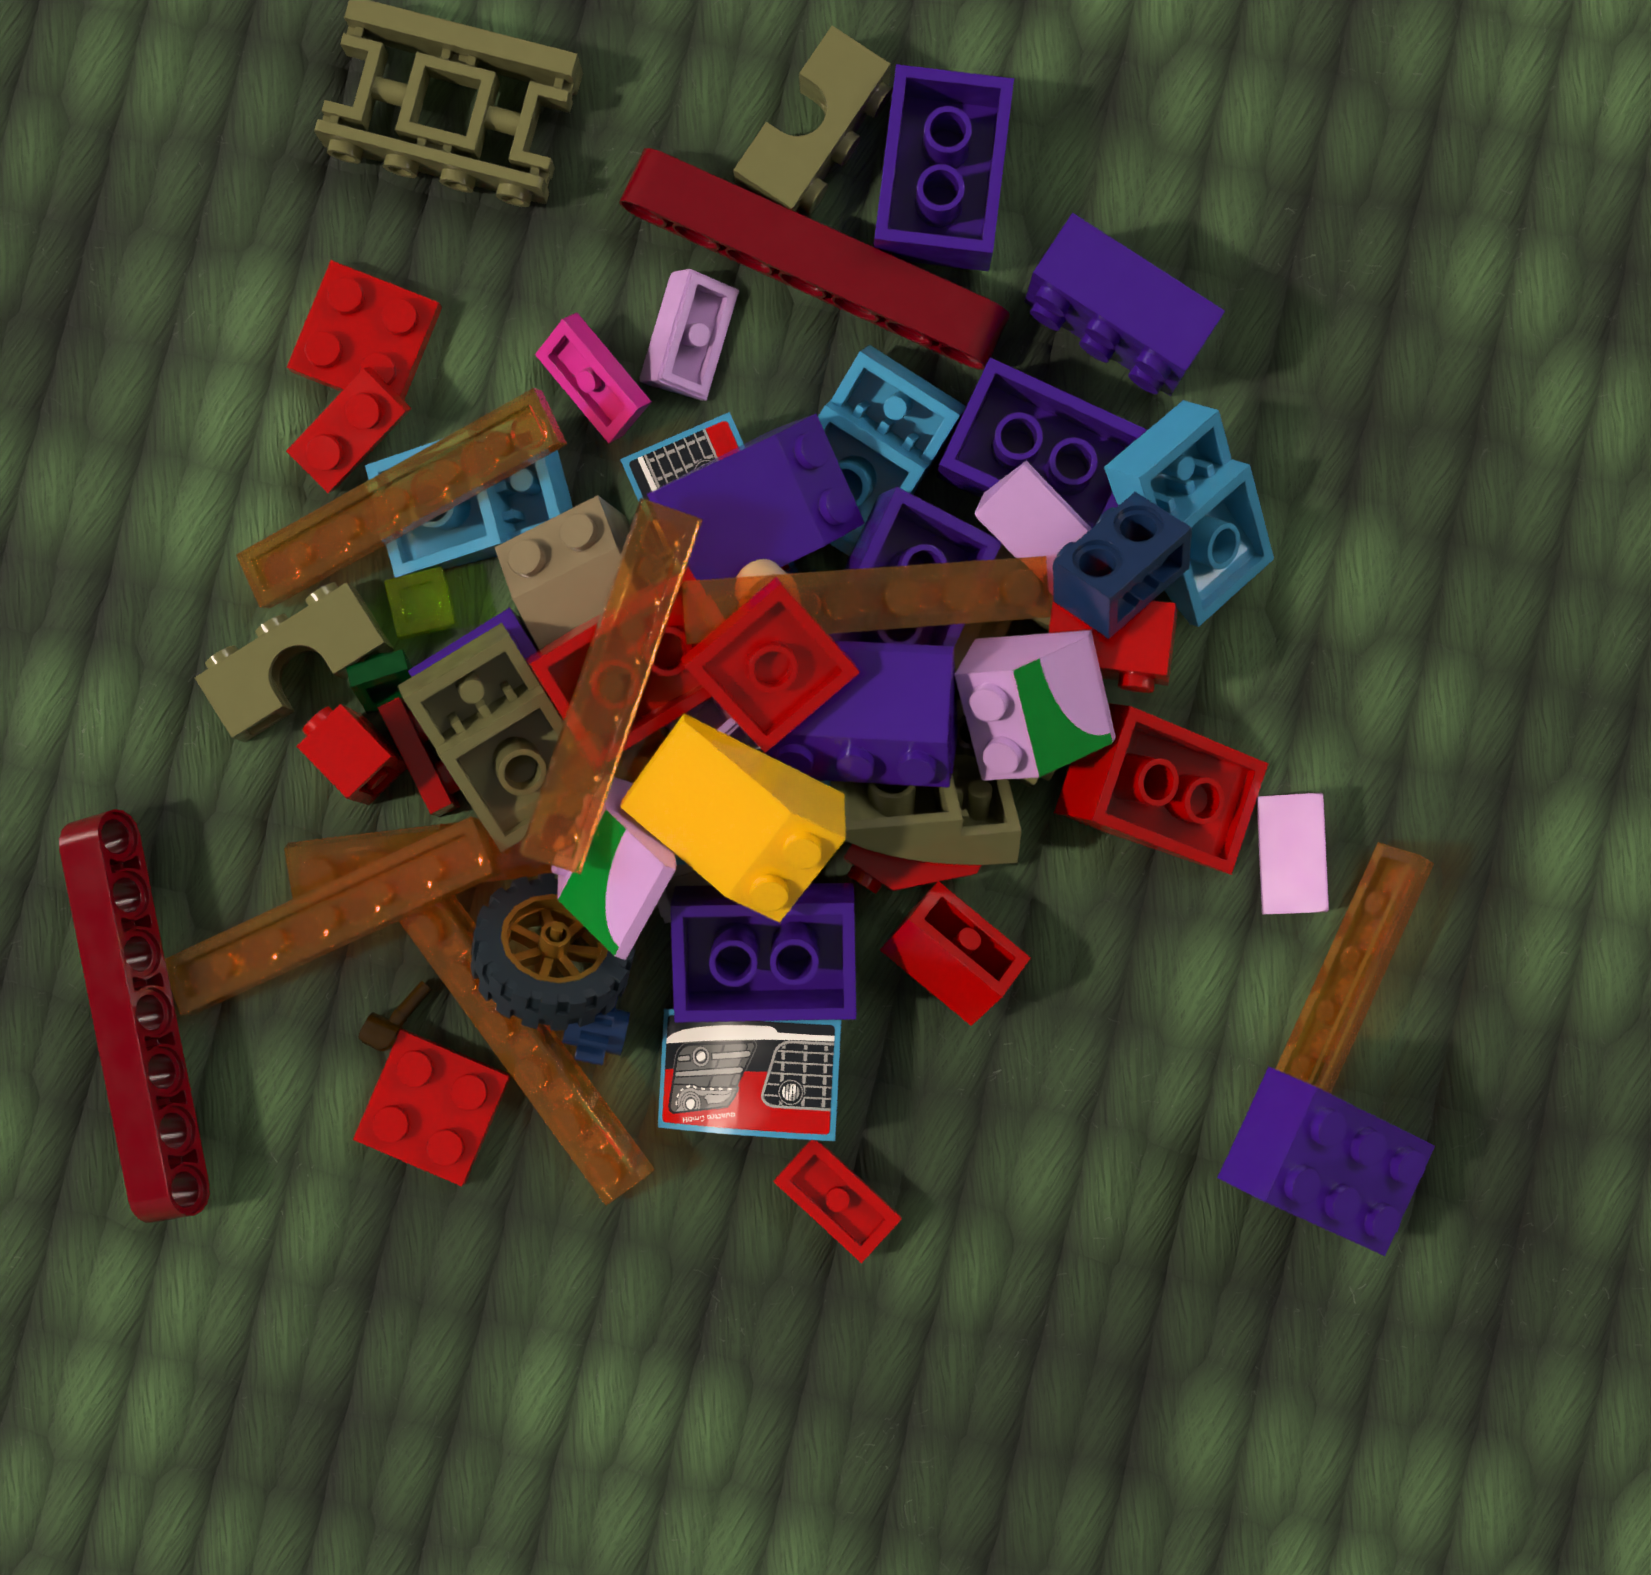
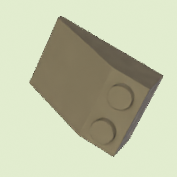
(564, 568)

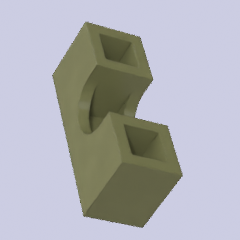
(848, 87)
(247, 682)

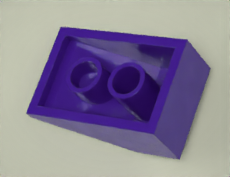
(764, 501)

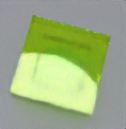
(421, 603)

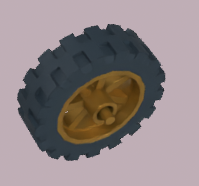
(543, 995)

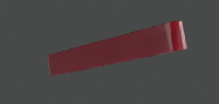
(814, 259)
(134, 1017)

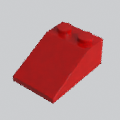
(669, 687)
(1165, 790)

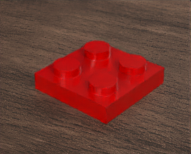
(363, 325)
(770, 665)
(432, 1107)

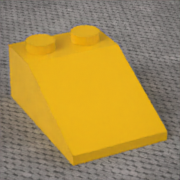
(738, 816)

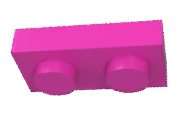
(592, 377)

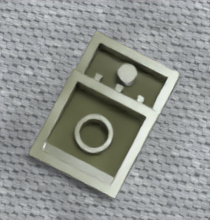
(489, 729)
(953, 825)

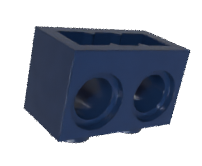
(1121, 564)

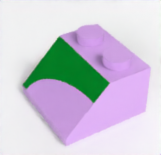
(1033, 703)
(619, 878)

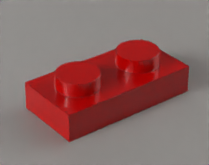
(348, 429)
(428, 773)
(837, 1199)

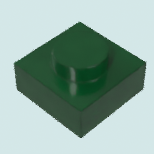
(378, 678)

